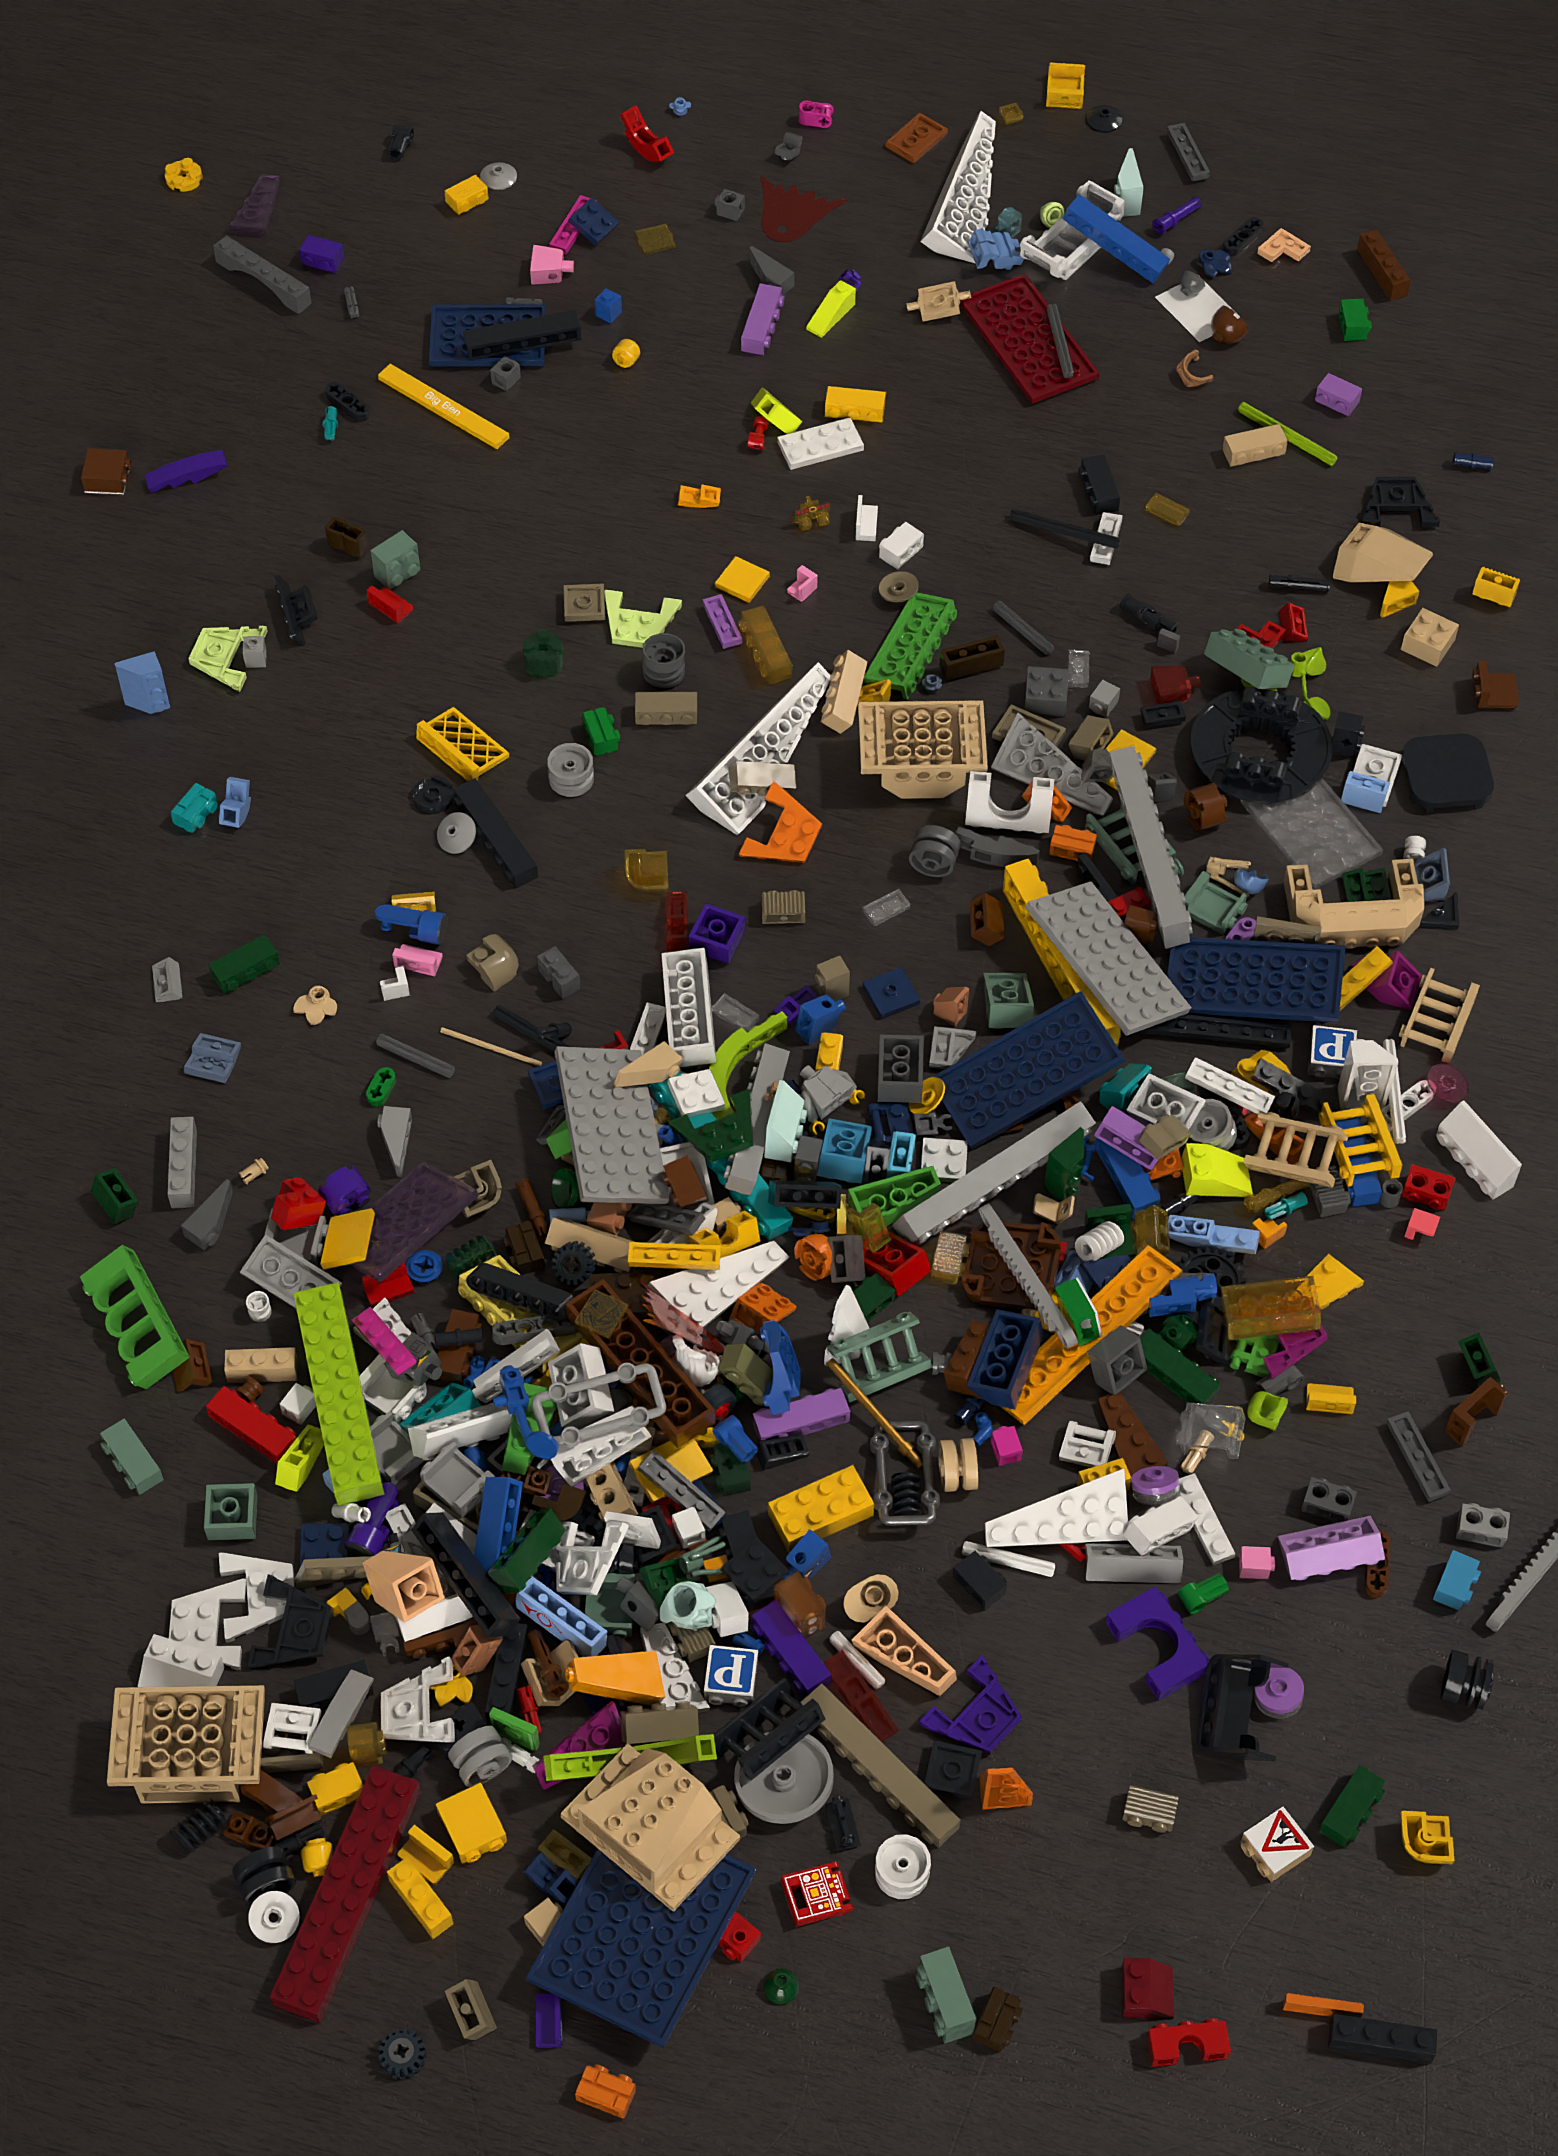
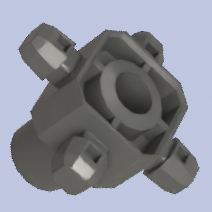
(737, 1333)

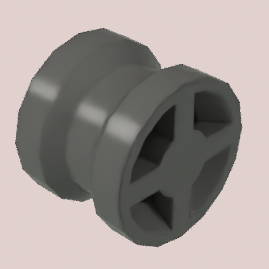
(940, 1362)

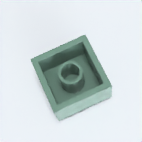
(395, 560)
(230, 1511)

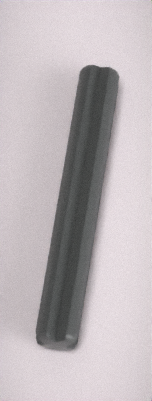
(1023, 627)
(415, 1055)

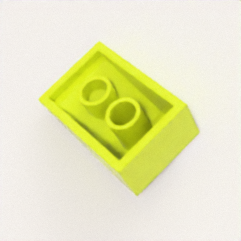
(1214, 1172)

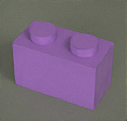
(1338, 394)

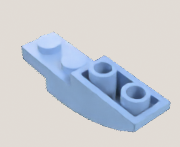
(1204, 1233)

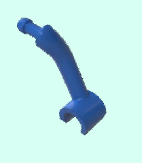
(1089, 1149)

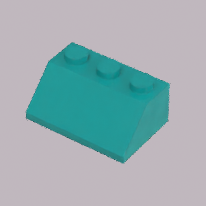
(446, 1402)

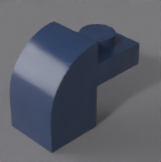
(550, 1881)

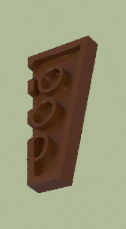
(1131, 1438)

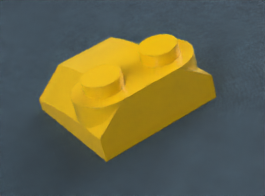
(1246, 1067)

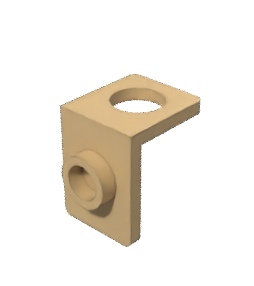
(1051, 1209)

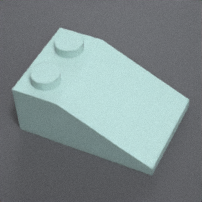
(1129, 185)

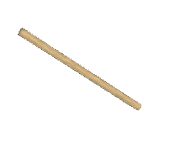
(490, 1046)

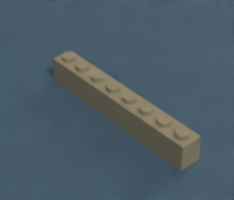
(884, 1770)

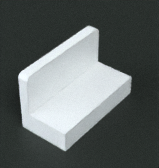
(866, 521)

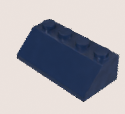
(1006, 1358)

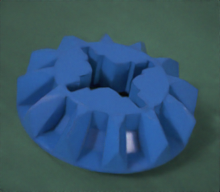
(418, 1260)

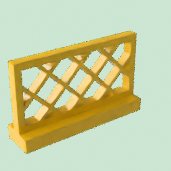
(450, 752)

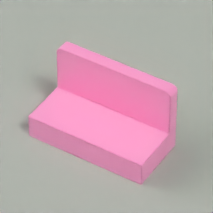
(417, 959)

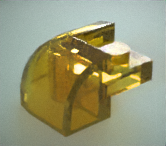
(647, 869)

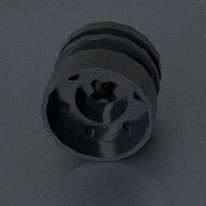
(1467, 1680)

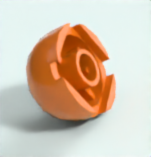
(814, 1255)

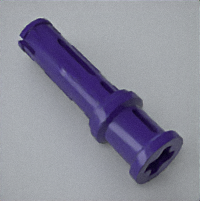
(1171, 218)

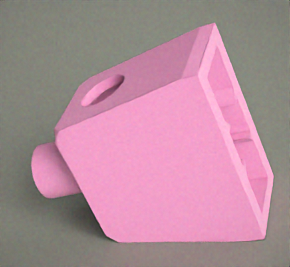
(548, 265)

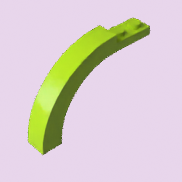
(737, 1047)
(591, 1763)

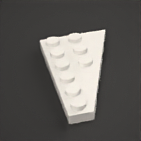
(708, 1293)

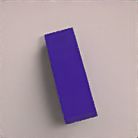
(190, 468)

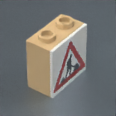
(1276, 1844)

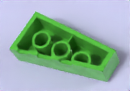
(896, 1194)
(517, 1456)

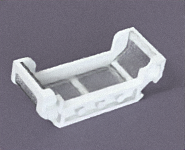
(1062, 246)

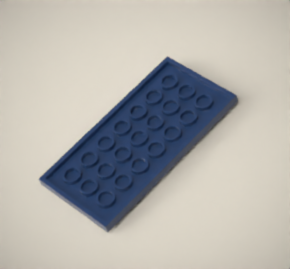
(1259, 978)
(1028, 1070)

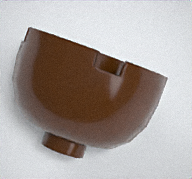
(1227, 326)

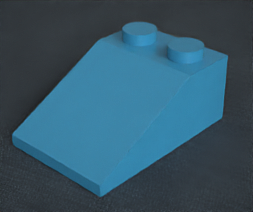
(844, 1151)

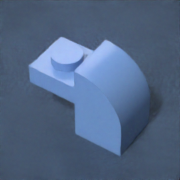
(237, 802)

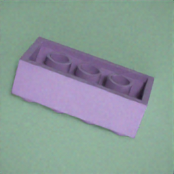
(1331, 1548)

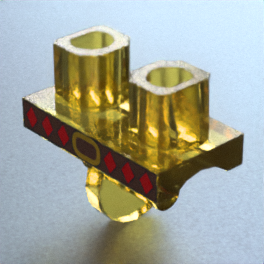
(812, 510)

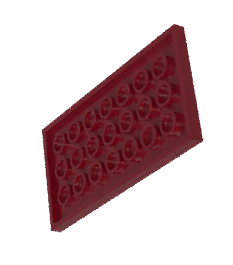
(1018, 330)

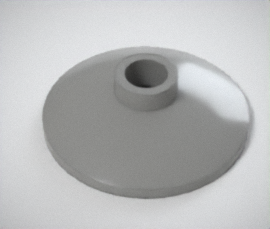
(498, 176)
(462, 837)

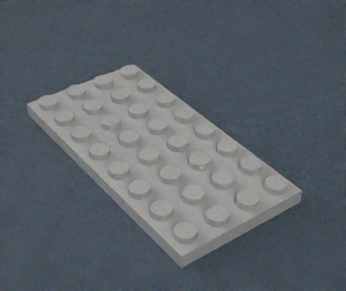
(1108, 958)
(610, 1128)

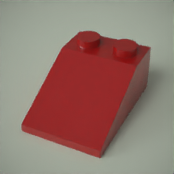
(898, 1263)

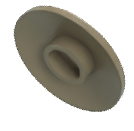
(898, 586)

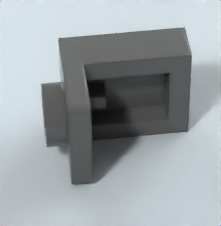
(790, 147)

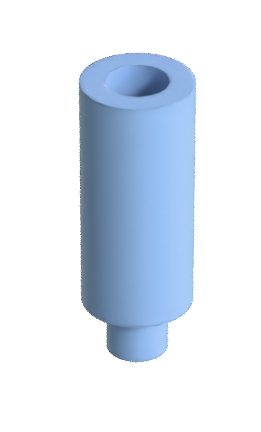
(575, 1214)

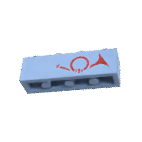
(561, 1618)

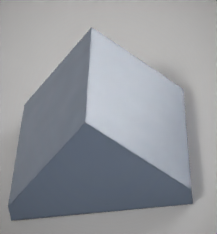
(1434, 875)

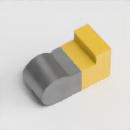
(351, 1610)

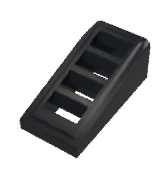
(768, 1457)

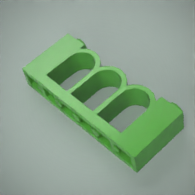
(163, 1355)

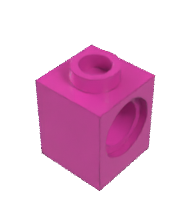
(1006, 1445)

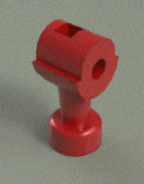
(756, 438)

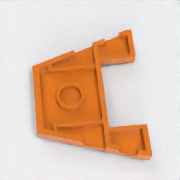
(792, 835)

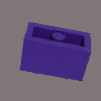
(321, 253)

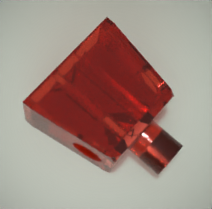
(1172, 683)

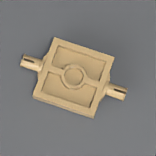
(939, 301)

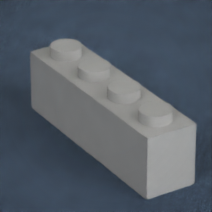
(182, 1162)

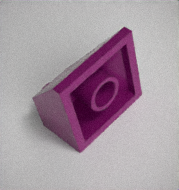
(1397, 984)

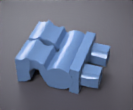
(995, 247)

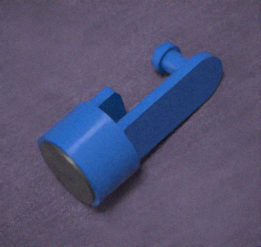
(425, 925)

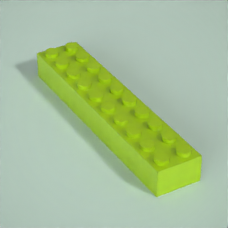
(338, 1394)

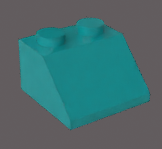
(1124, 1086)

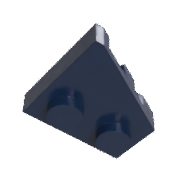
(1104, 1270)

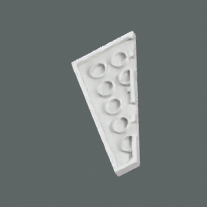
(1076, 1516)

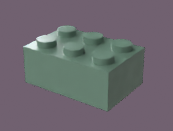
(945, 1995)

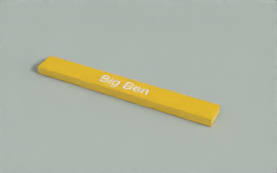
(443, 406)

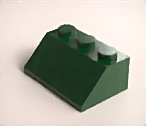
(1066, 1166)

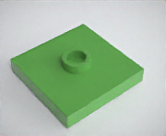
(515, 1729)

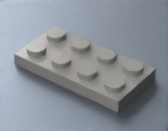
(283, 1271)

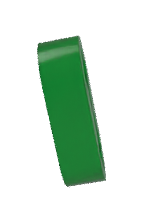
(385, 1088)

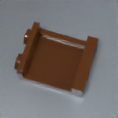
(1461, 1422)

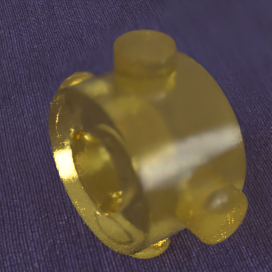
(662, 1115)

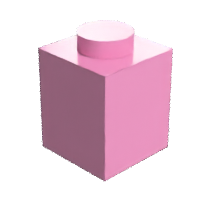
(1255, 1562)

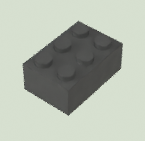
(900, 1068)

